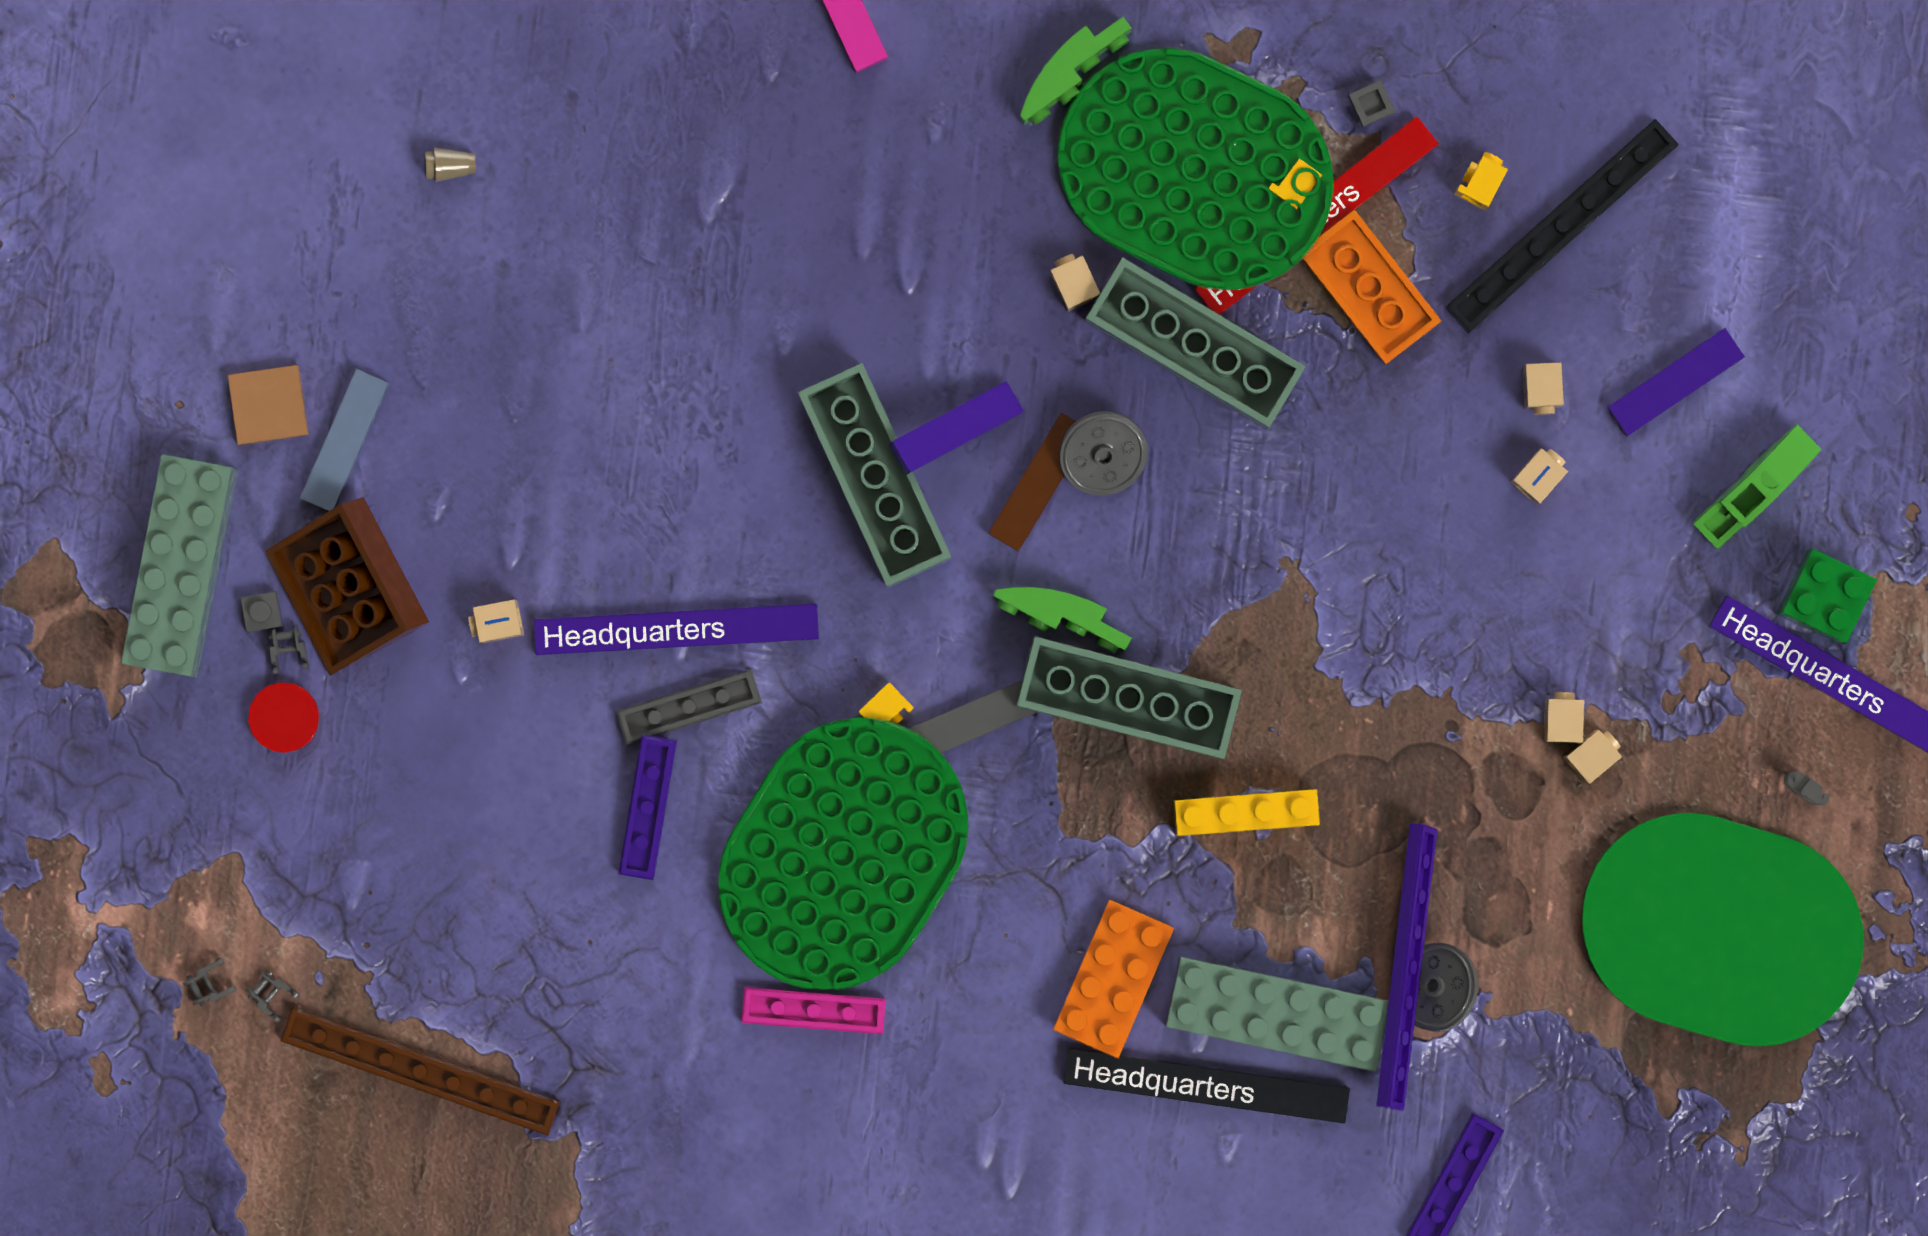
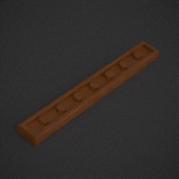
(420, 1071)

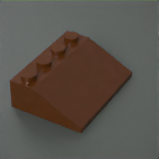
(346, 585)

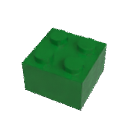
(1826, 596)

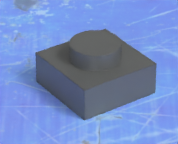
(1371, 103)
(261, 612)

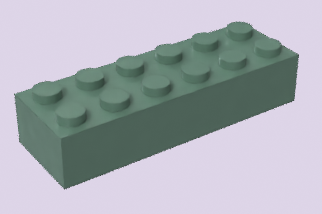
(1195, 344)
(877, 489)
(179, 566)
(1128, 698)
(1277, 1013)

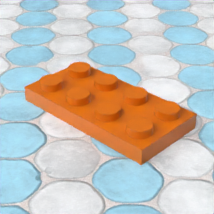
(1370, 287)
(1113, 979)

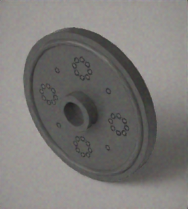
(1103, 453)
(1445, 988)

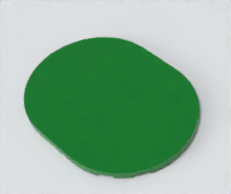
(1178, 168)
(843, 853)
(1722, 929)

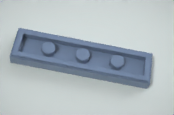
(344, 440)

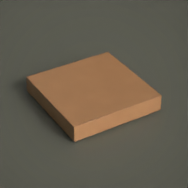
(268, 405)

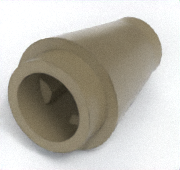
(448, 164)

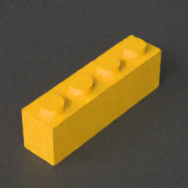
(1246, 812)

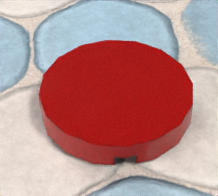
(284, 717)

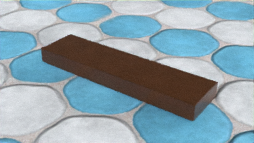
(1032, 490)

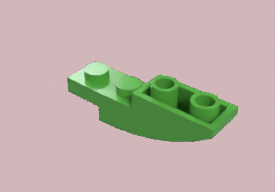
(1059, 76)
(1758, 486)
(1049, 606)

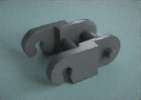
(276, 650)
(1805, 788)
(203, 973)
(264, 1003)

